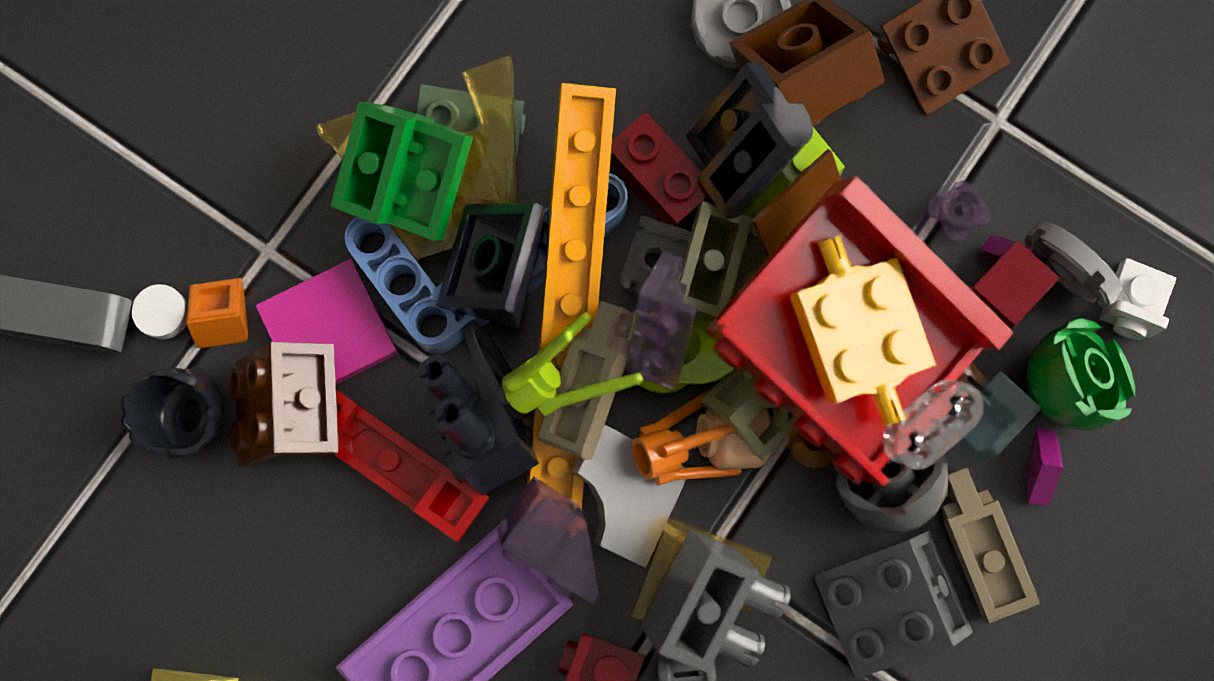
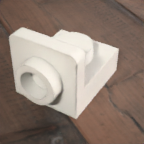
(1141, 303)

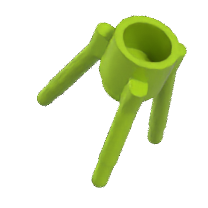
(536, 379)

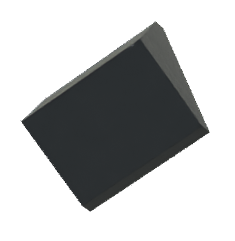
(493, 261)

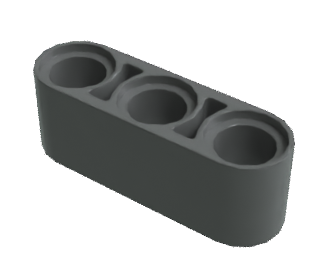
(63, 314)

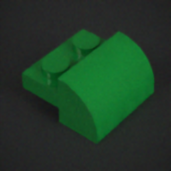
(401, 170)

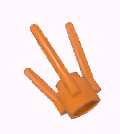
(661, 452)

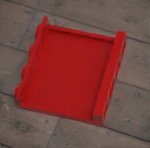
(766, 339)

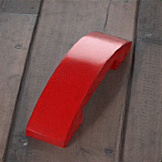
(405, 470)

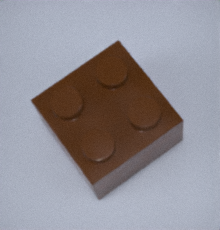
(813, 56)

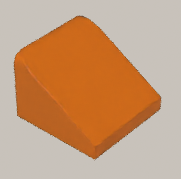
(217, 313)

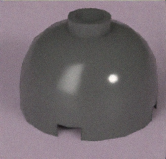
(906, 499)

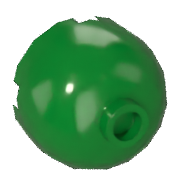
(1080, 377)

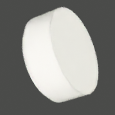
(160, 311)

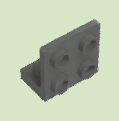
(894, 605)

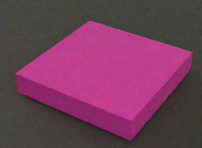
(331, 311)

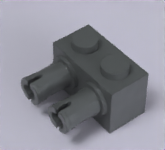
(701, 600)

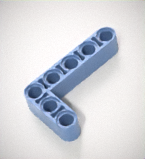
(421, 301)

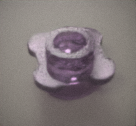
(968, 199)

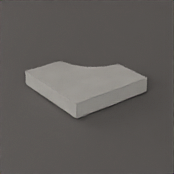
(628, 506)

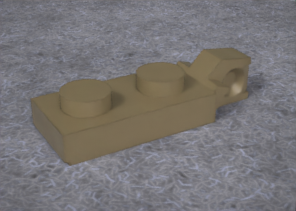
(591, 359)
(986, 550)

